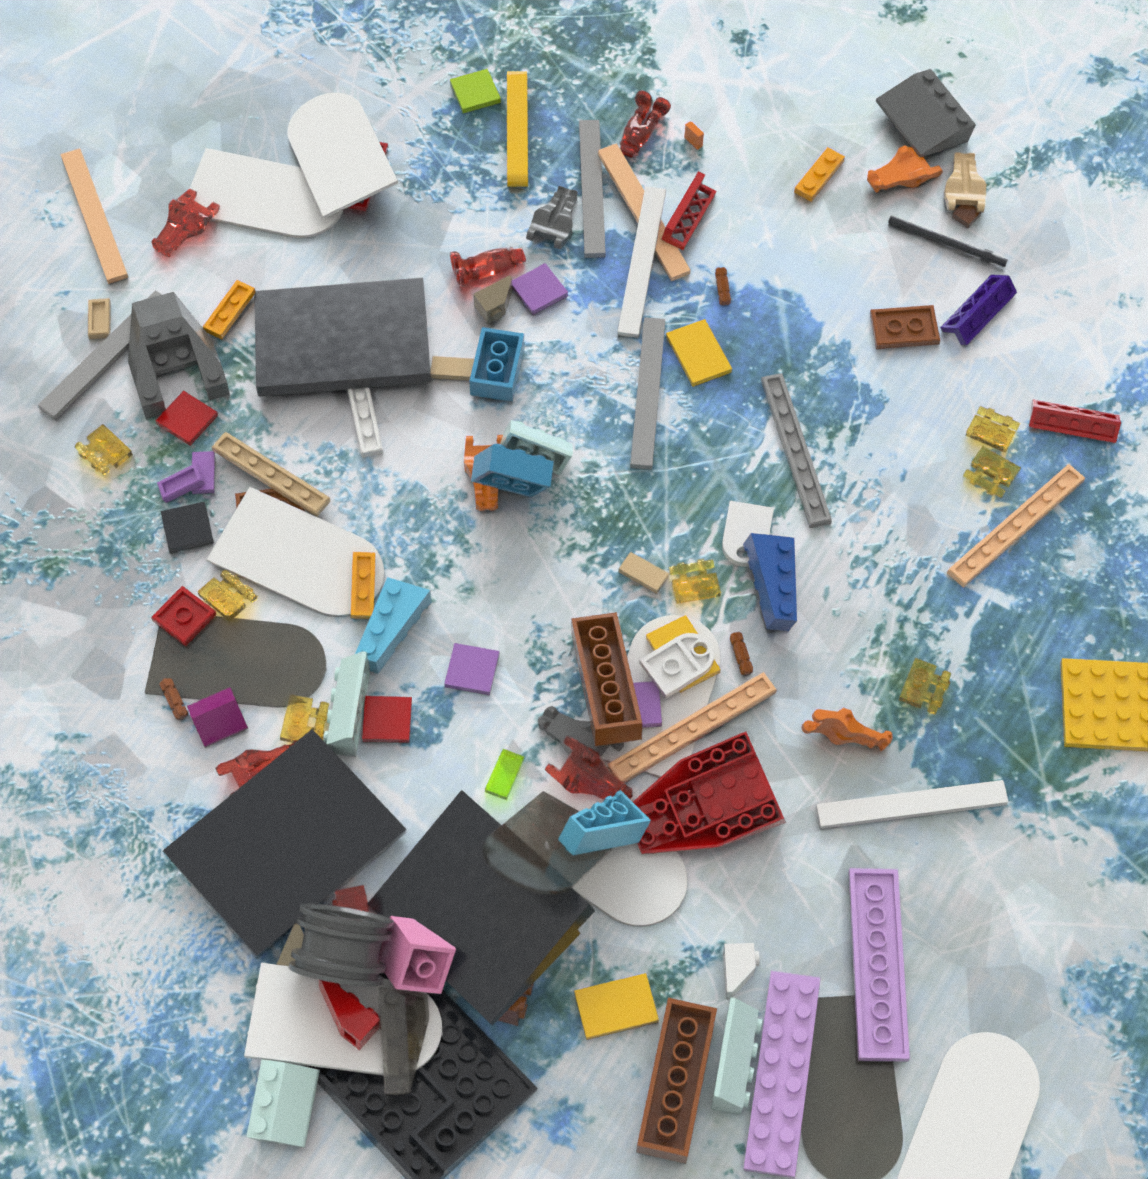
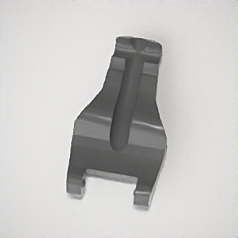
(555, 218)
(559, 726)

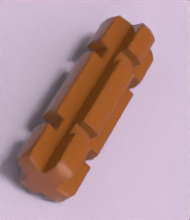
(723, 286)
(741, 653)
(173, 698)

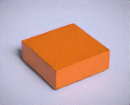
(694, 135)

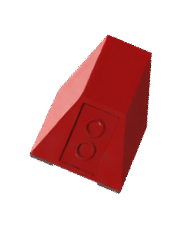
(709, 800)

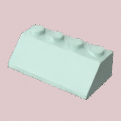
(348, 704)
(735, 1058)

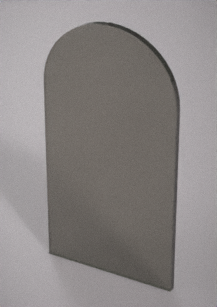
(252, 657)
(529, 850)
(849, 1104)

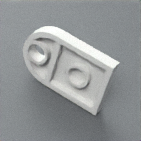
(740, 522)
(677, 663)

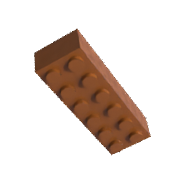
(606, 679)
(676, 1080)

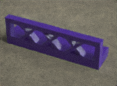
(981, 308)

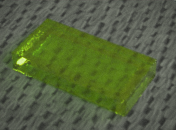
(504, 774)

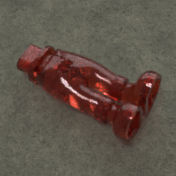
(636, 133)
(485, 264)

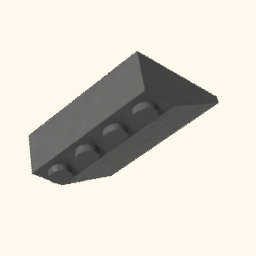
(926, 114)

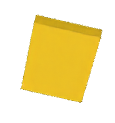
(698, 352)
(672, 630)
(616, 1006)

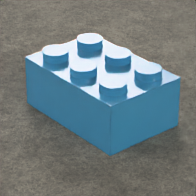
(497, 364)
(512, 470)

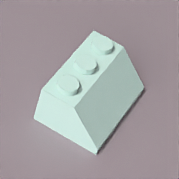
(538, 443)
(283, 1103)

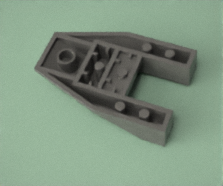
(167, 340)

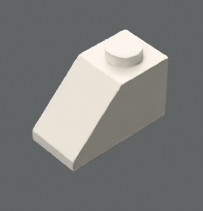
(739, 966)

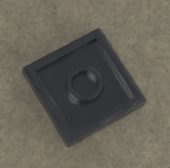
(187, 527)

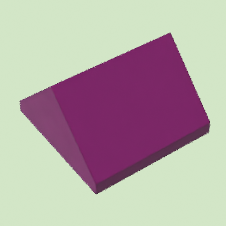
(217, 717)

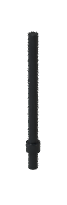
(985, 255)

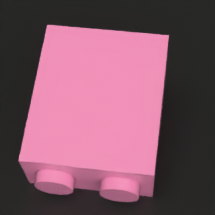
(416, 957)

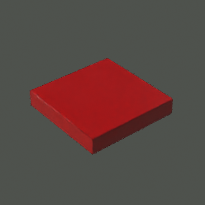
(186, 418)
(183, 615)
(387, 719)

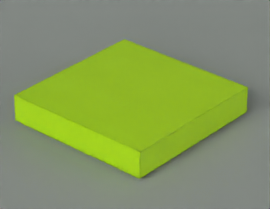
(475, 90)

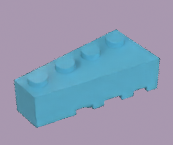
(392, 617)
(604, 826)

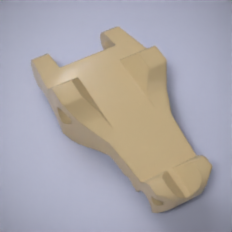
(965, 184)

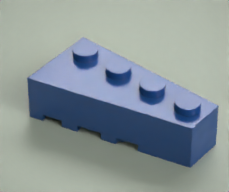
(775, 578)

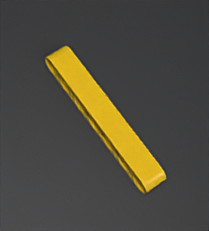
(517, 129)

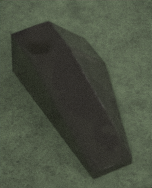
(402, 1034)

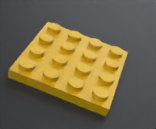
(1105, 704)

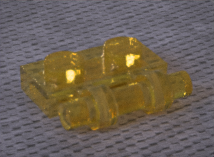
(991, 433)
(108, 445)
(994, 466)
(694, 587)
(222, 599)
(918, 682)
(297, 718)

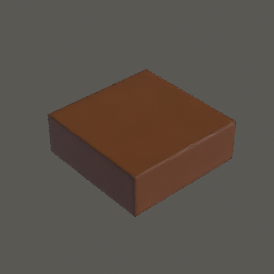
(966, 215)

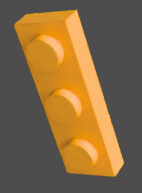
(819, 174)
(229, 309)
(362, 585)

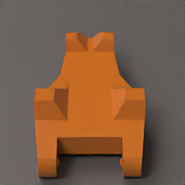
(904, 170)
(485, 496)
(843, 728)

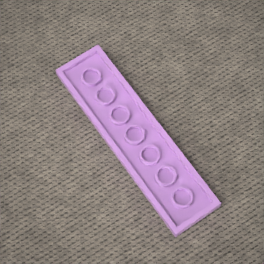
(878, 965)
(782, 1075)

